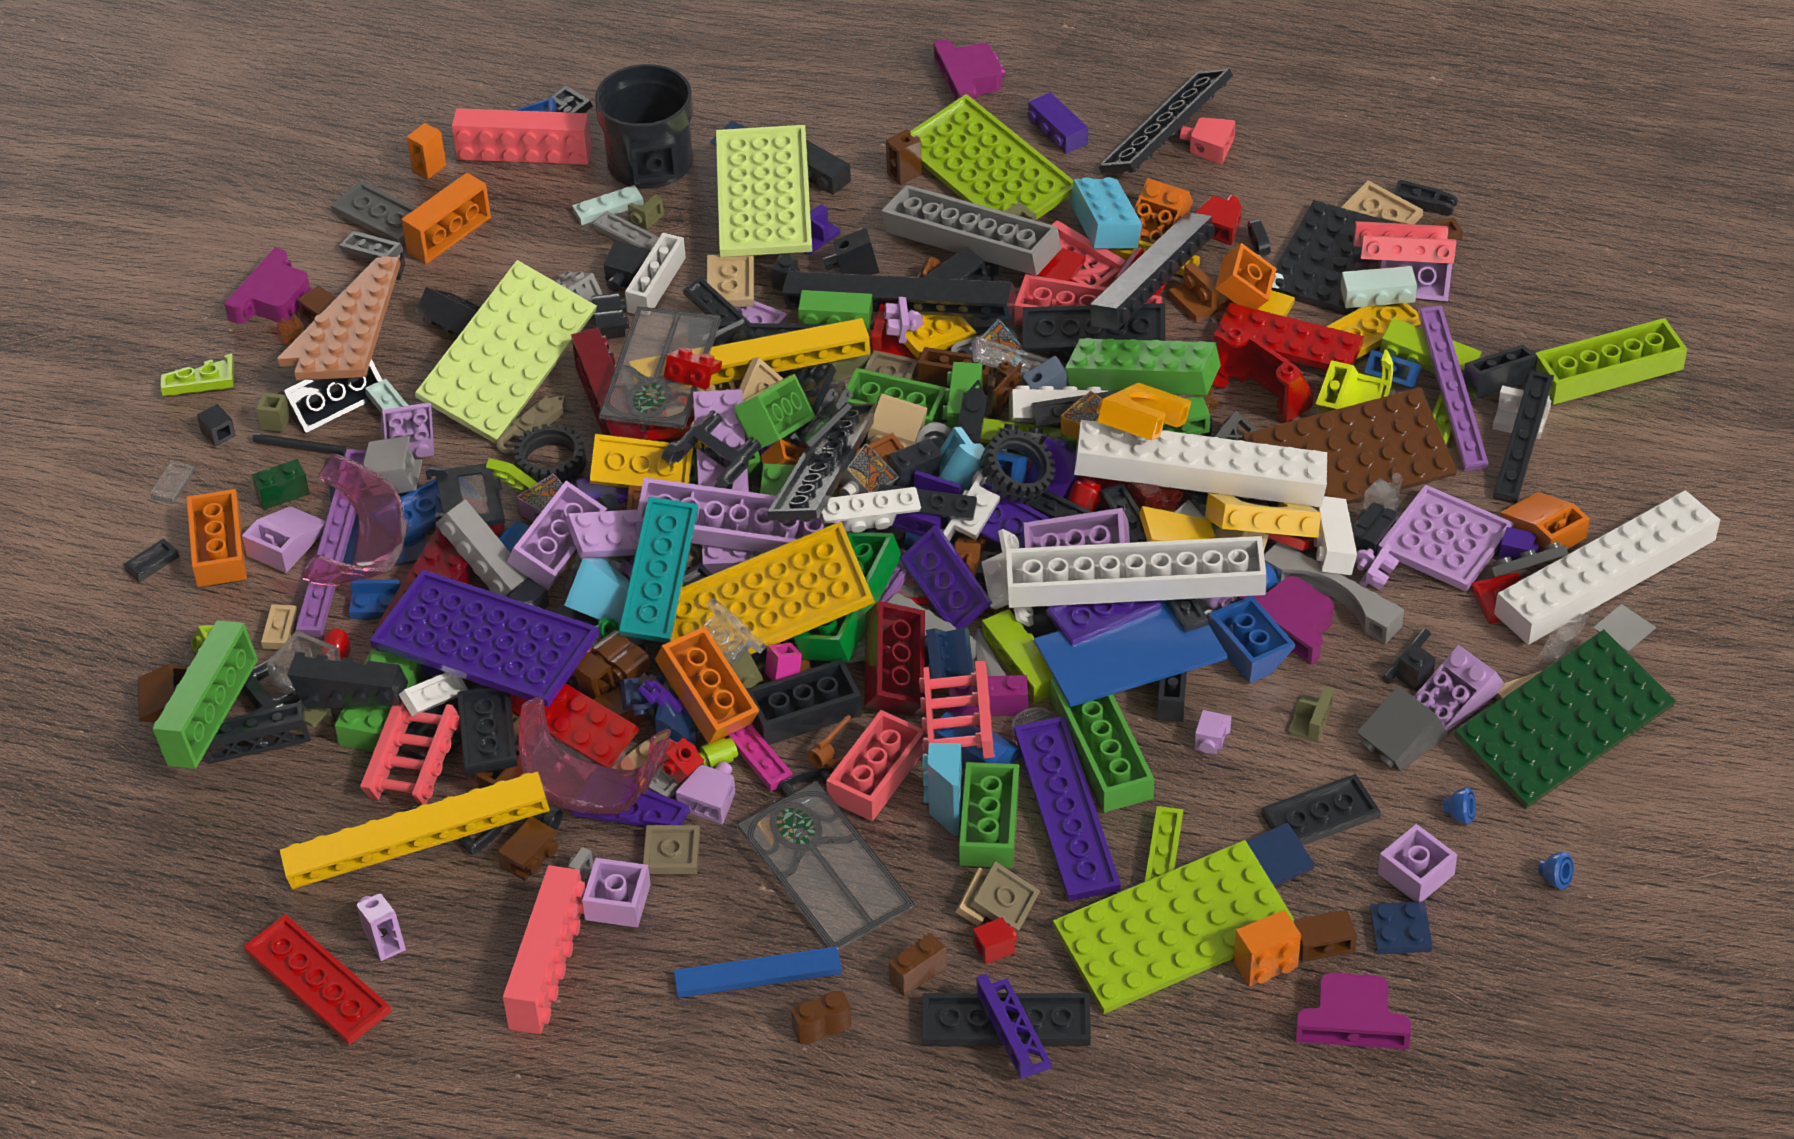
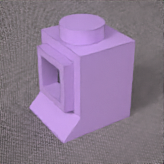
(1212, 731)

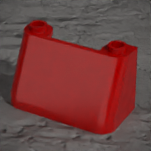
(1246, 358)

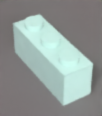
(1378, 287)

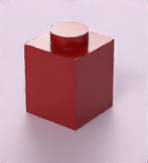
(994, 940)

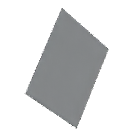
(1625, 627)

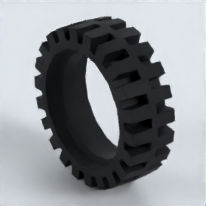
(546, 437)
(1028, 447)

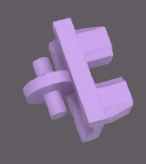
(901, 320)
(1383, 560)

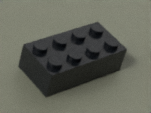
(805, 701)

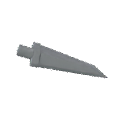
(984, 652)

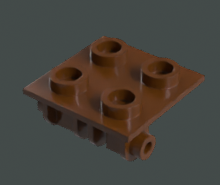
(1006, 380)

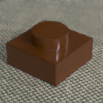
(1454, 229)

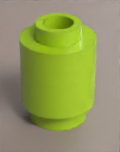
(718, 751)

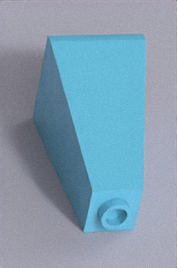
(598, 590)

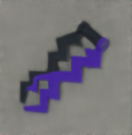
(660, 693)

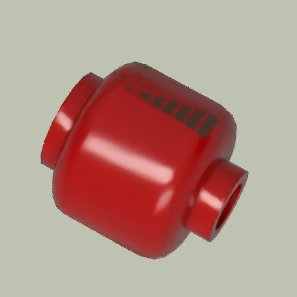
(1086, 493)

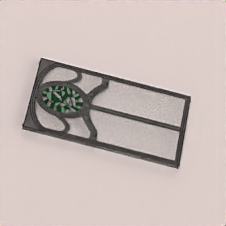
(638, 384)
(825, 866)

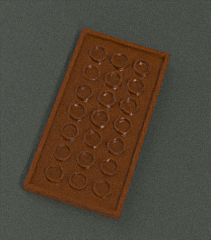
(1369, 444)

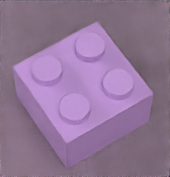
(1417, 864)
(616, 892)

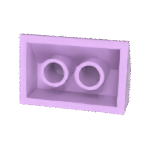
(1431, 278)

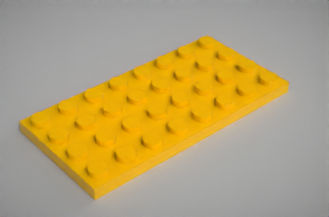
(782, 589)

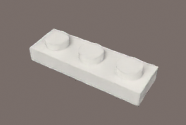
(432, 693)

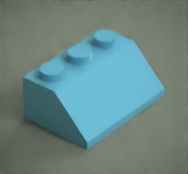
(944, 784)

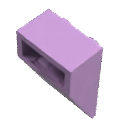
(412, 422)
(282, 537)
(1459, 688)

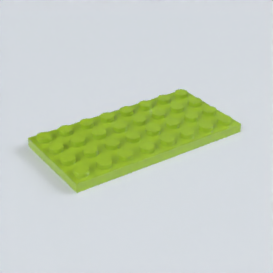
(988, 160)
(1167, 926)

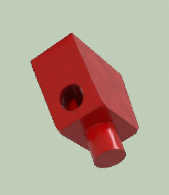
(1225, 217)

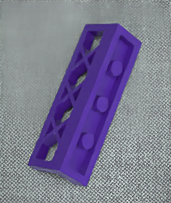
(1008, 1030)

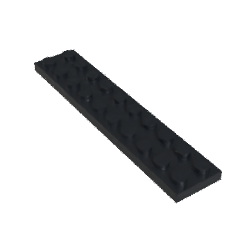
(822, 467)

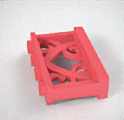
(1100, 259)

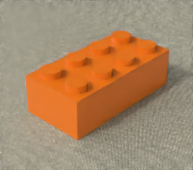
(446, 218)
(216, 538)
(706, 684)

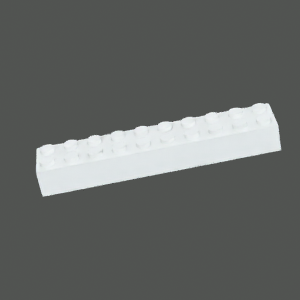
(1203, 464)
(1606, 567)
(1136, 571)

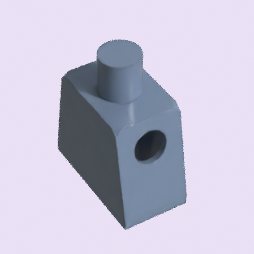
(1047, 374)

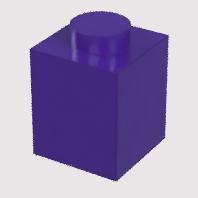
(1517, 542)

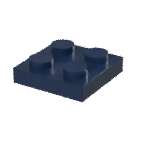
(1400, 927)

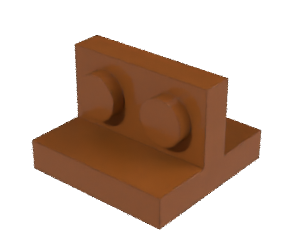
(1198, 294)

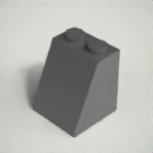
(1401, 730)

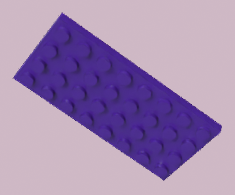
(485, 637)

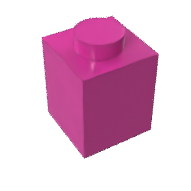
(782, 661)

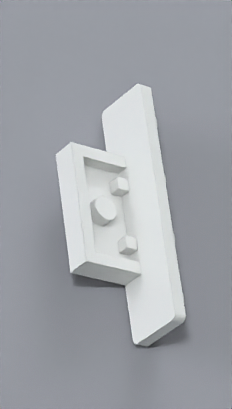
(985, 506)
(870, 509)
(996, 578)

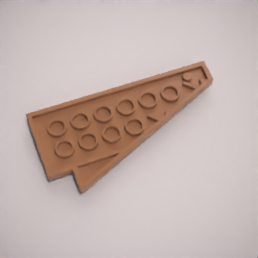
(346, 332)

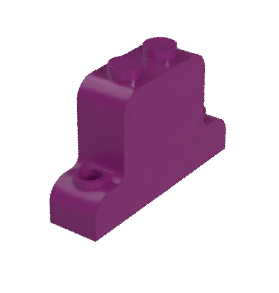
(968, 68)
(269, 291)
(1300, 613)
(1353, 1014)

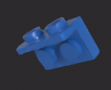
(371, 597)

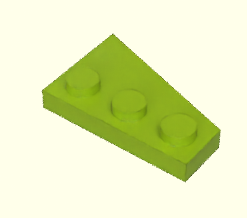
(208, 377)

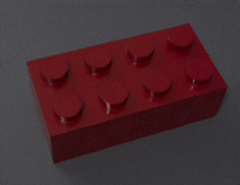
(894, 657)

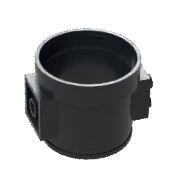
(646, 124)

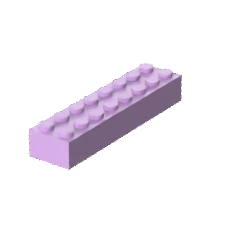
(732, 434)
(728, 516)

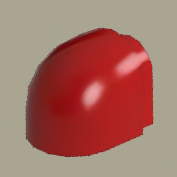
(339, 638)

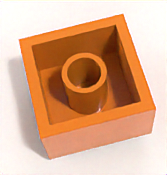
(1245, 277)
(1267, 948)

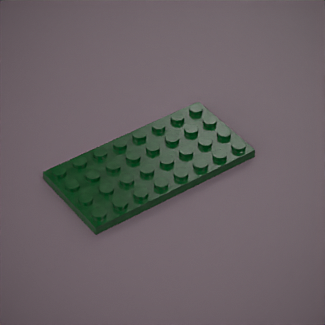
(1564, 718)

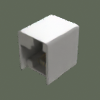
(394, 462)

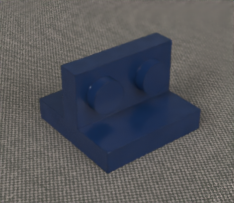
(948, 653)

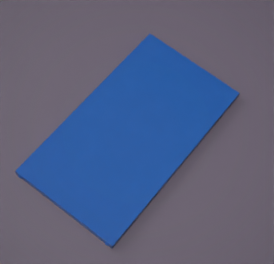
(1127, 656)

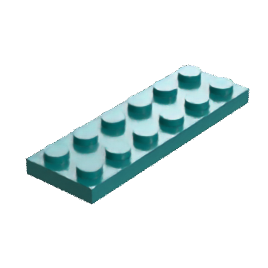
(659, 570)

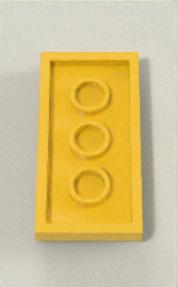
(1374, 321)
(629, 460)

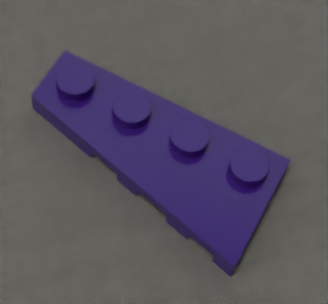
(648, 810)

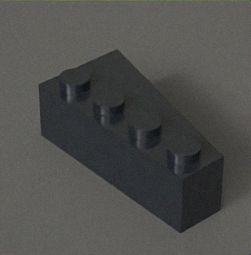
(345, 682)

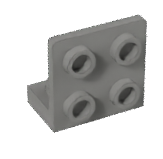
(580, 283)

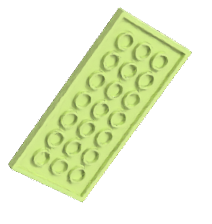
(763, 191)
(505, 351)

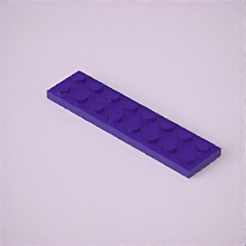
(1066, 809)

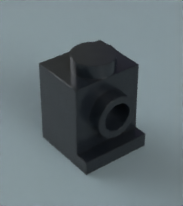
(780, 270)

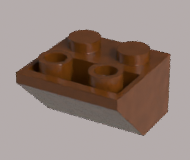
(157, 689)

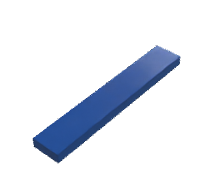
(757, 972)

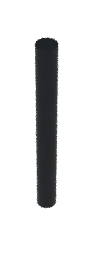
(299, 444)

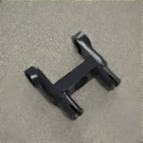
(701, 438)
(259, 696)

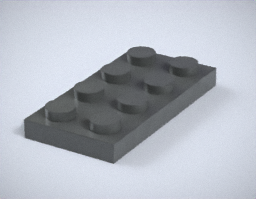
(373, 211)

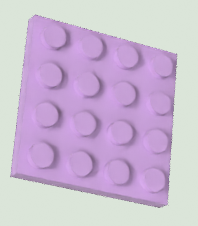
(1446, 537)

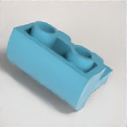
(960, 459)

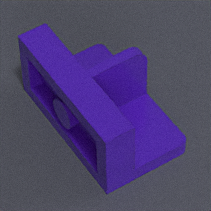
(821, 229)

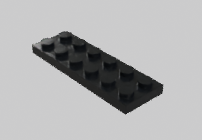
(1062, 327)
(962, 1020)

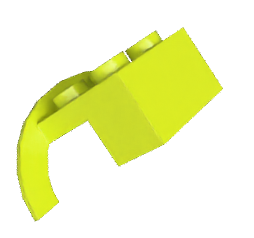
(1347, 387)

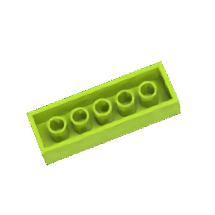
(1612, 360)

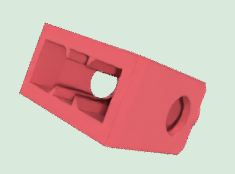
(1210, 138)

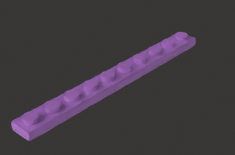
(332, 546)

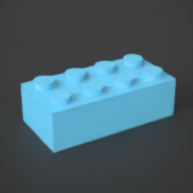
(1105, 213)

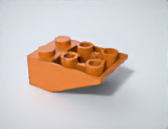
(1160, 208)
(1550, 519)

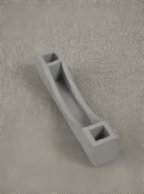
(1376, 615)

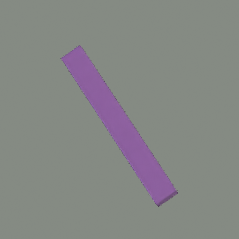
(1453, 388)

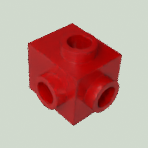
(681, 760)

